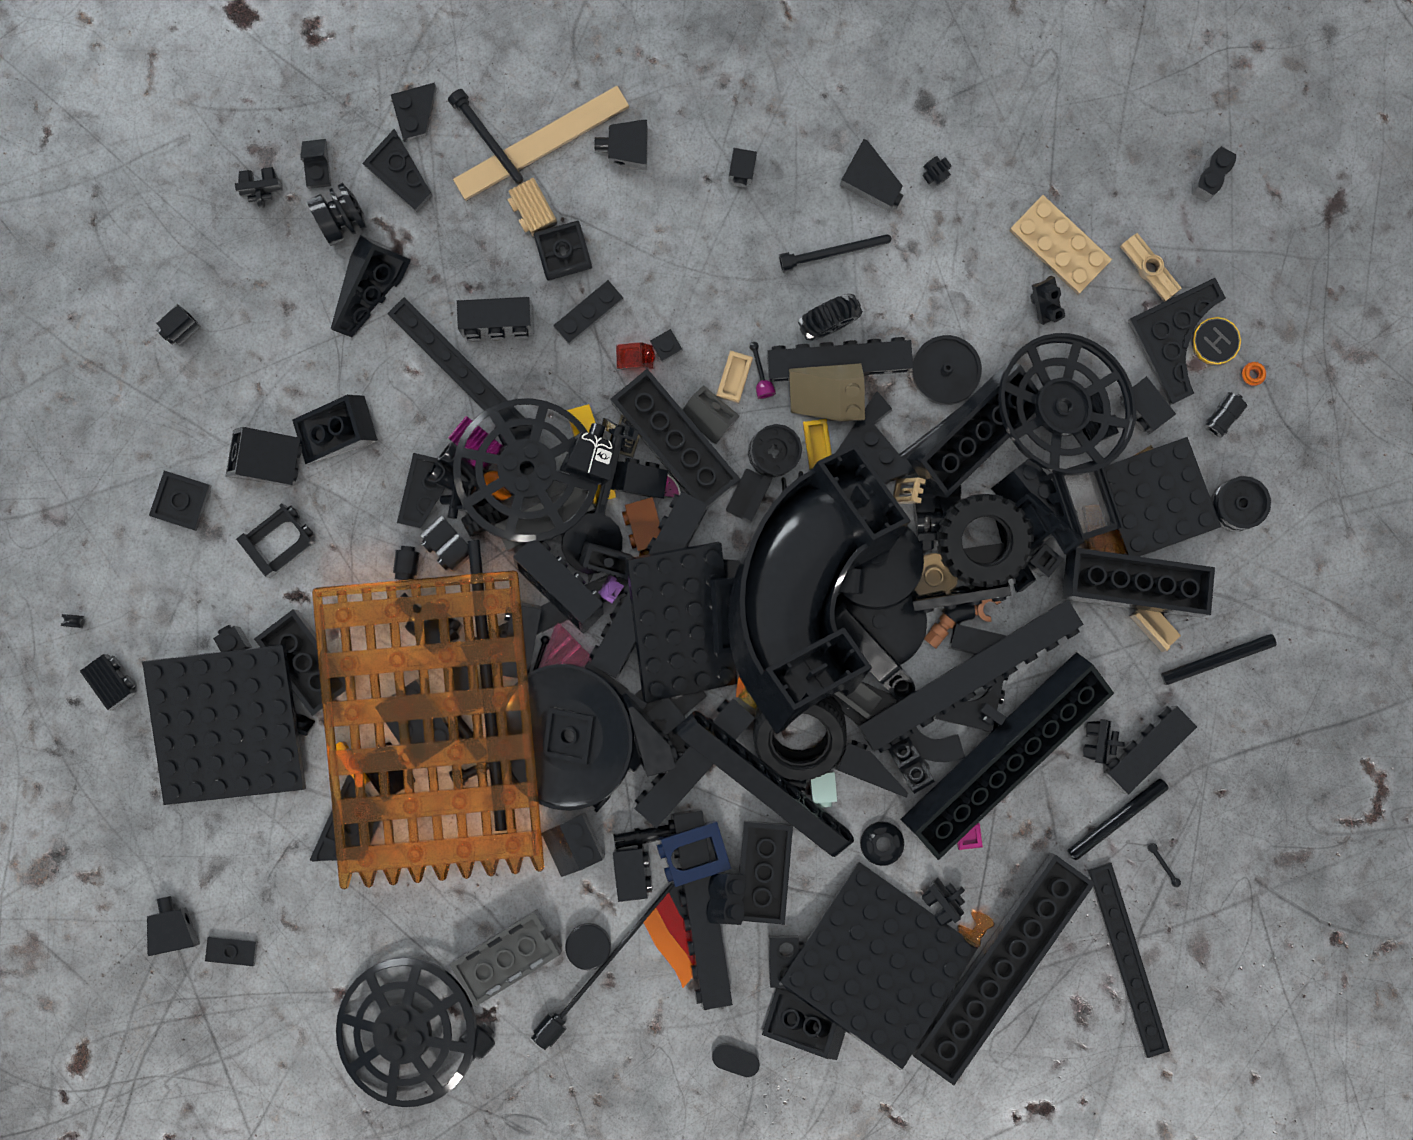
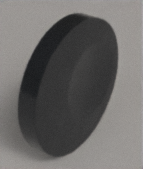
(946, 370)

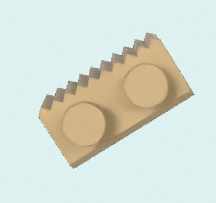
(532, 207)

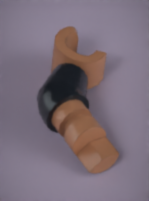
(955, 616)

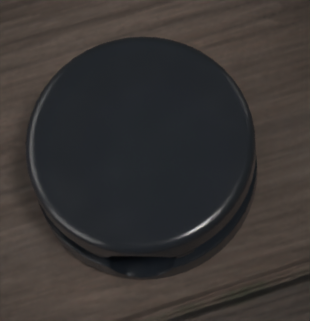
(588, 946)

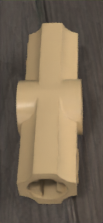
(1141, 254)

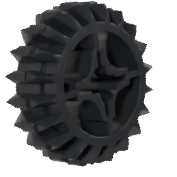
(830, 317)

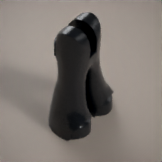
(442, 477)

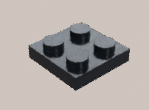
(180, 500)

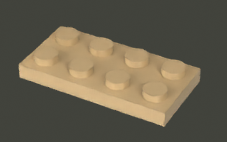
(1060, 244)

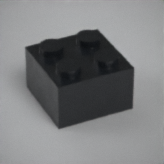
(631, 874)

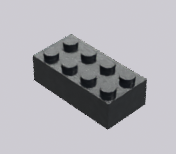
(559, 585)
(302, 659)
(765, 870)

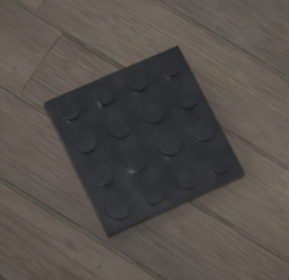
(1161, 498)

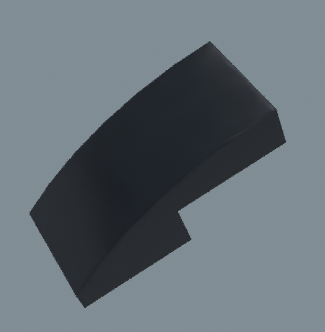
(911, 765)

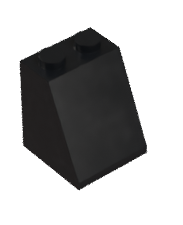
(263, 456)
(573, 845)

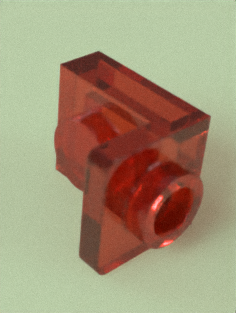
(635, 356)

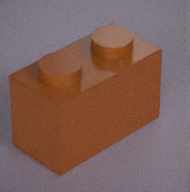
(643, 522)

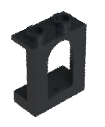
(283, 515)

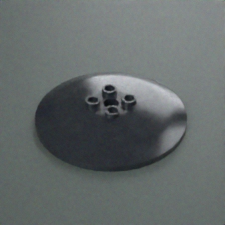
(603, 744)

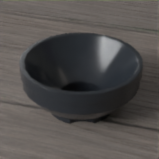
(870, 837)

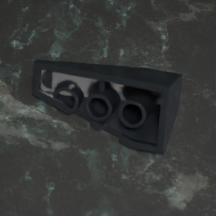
(368, 278)

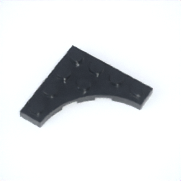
(1166, 334)

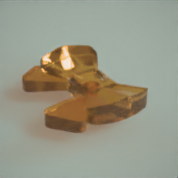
(974, 936)

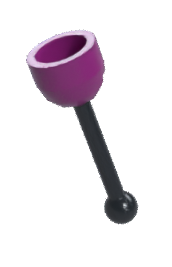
(764, 388)

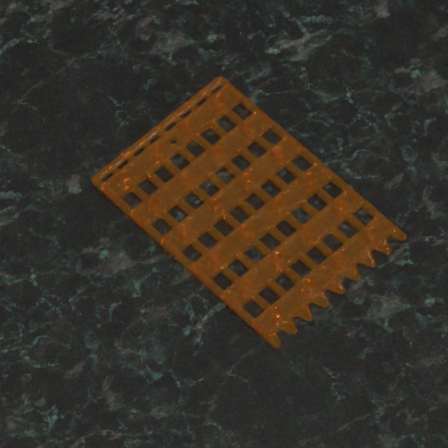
(430, 754)

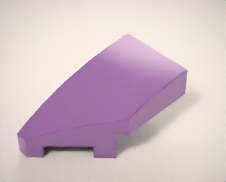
(610, 589)

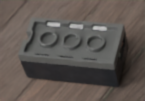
(505, 958)

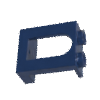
(670, 843)

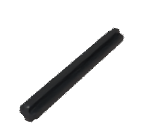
(1219, 659)
(1118, 819)

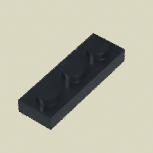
(588, 312)

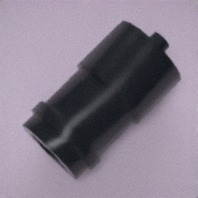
(1226, 413)

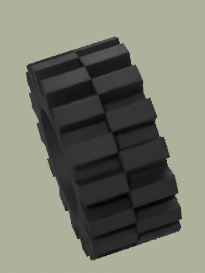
(489, 513)

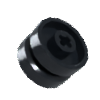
(1253, 496)

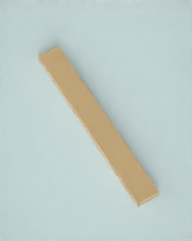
(543, 142)

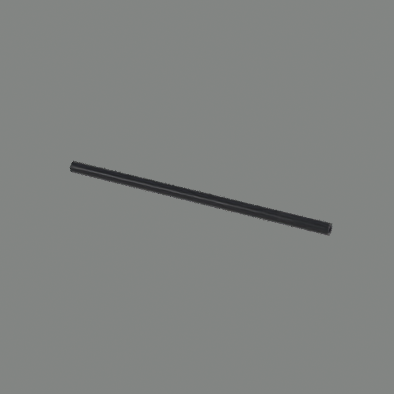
(486, 678)

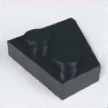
(413, 110)

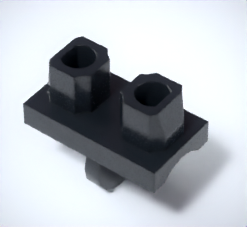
(262, 188)
(1047, 302)
(1102, 730)
(948, 898)

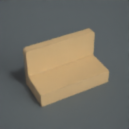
(1156, 628)

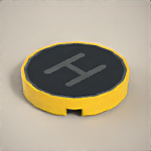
(1216, 341)

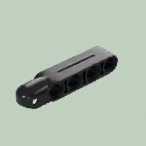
(883, 665)

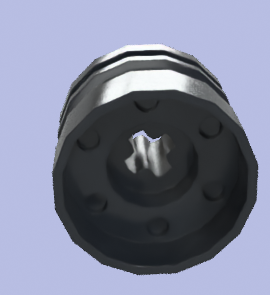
(337, 214)
(782, 439)

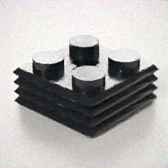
(549, 243)

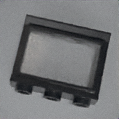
(1086, 501)

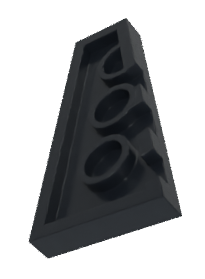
(927, 602)

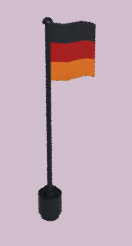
(667, 931)

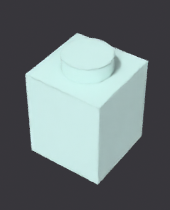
(824, 790)

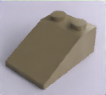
(828, 392)

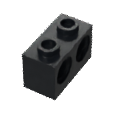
(779, 961)

